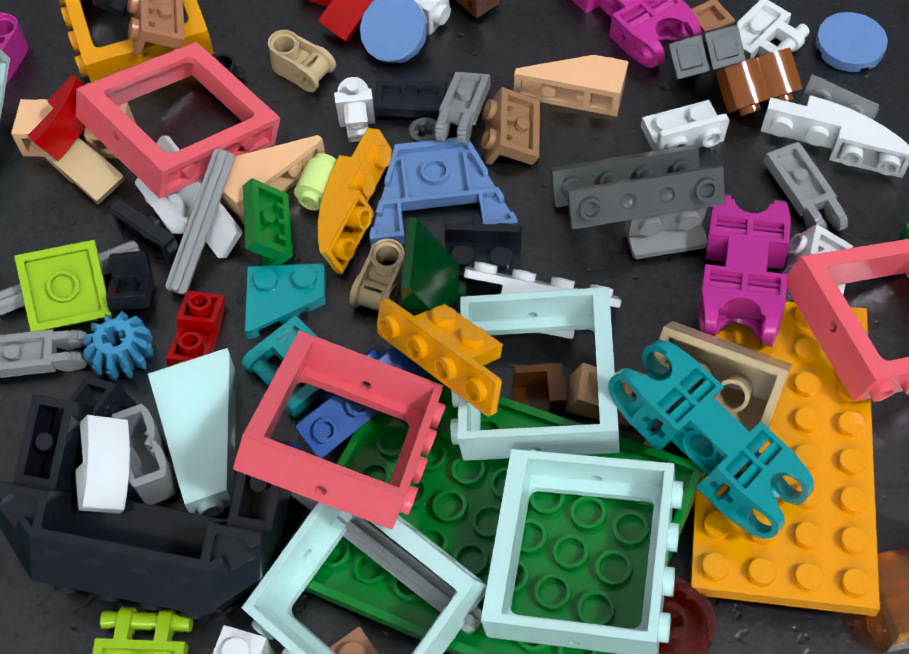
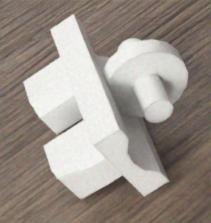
(354, 107)

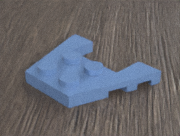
(436, 176)

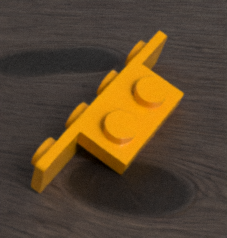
(447, 349)

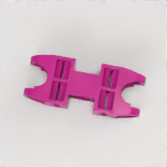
(643, 23)
(742, 287)

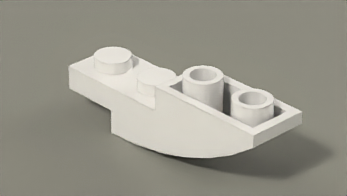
(850, 135)

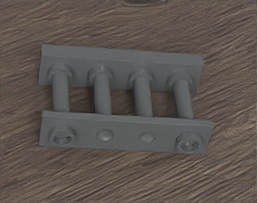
(636, 186)

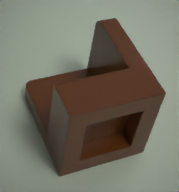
(540, 387)

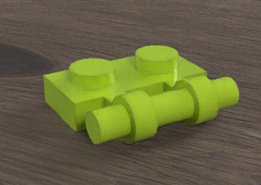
(128, 620)

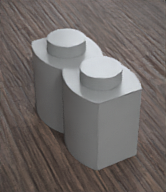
(148, 466)

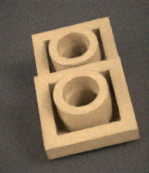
(88, 171)

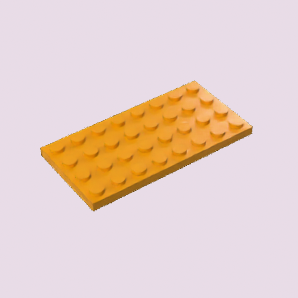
(827, 543)

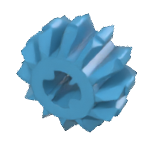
(118, 346)

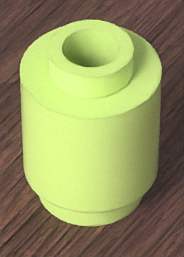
(313, 181)

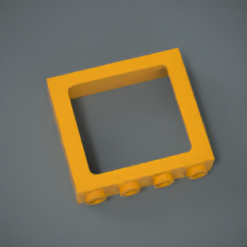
(109, 59)

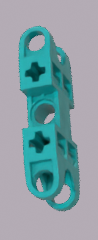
(711, 438)

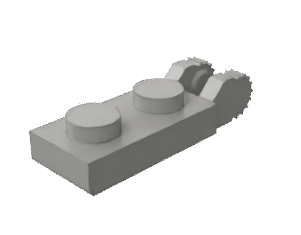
(462, 105)
(805, 186)
(37, 352)

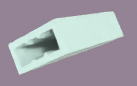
(199, 424)

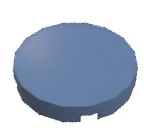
(393, 30)
(851, 41)

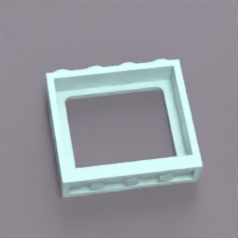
(532, 314)
(595, 477)
(306, 552)

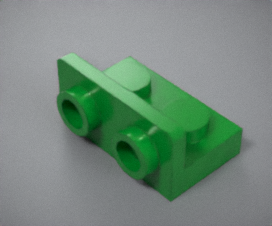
(267, 222)

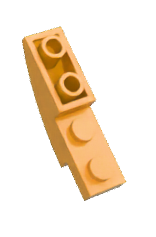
(345, 205)

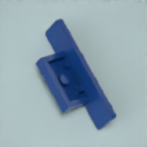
(341, 417)

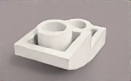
(105, 465)

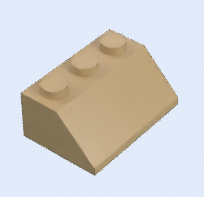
(749, 377)

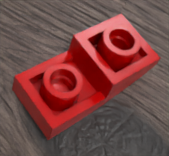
(344, 17)
(60, 127)
(197, 326)

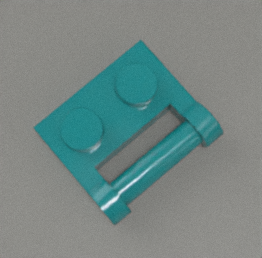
(279, 343)

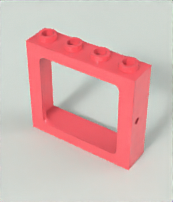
(157, 169)
(848, 348)
(343, 374)

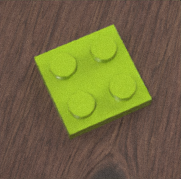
(62, 286)

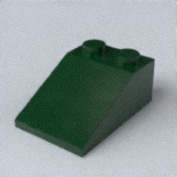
(429, 272)

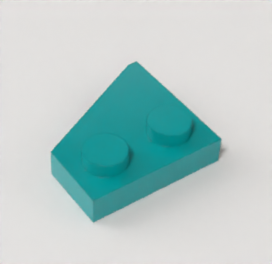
(281, 293)

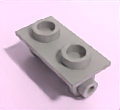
(825, 90)

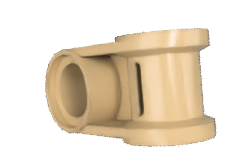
(299, 59)
(378, 280)

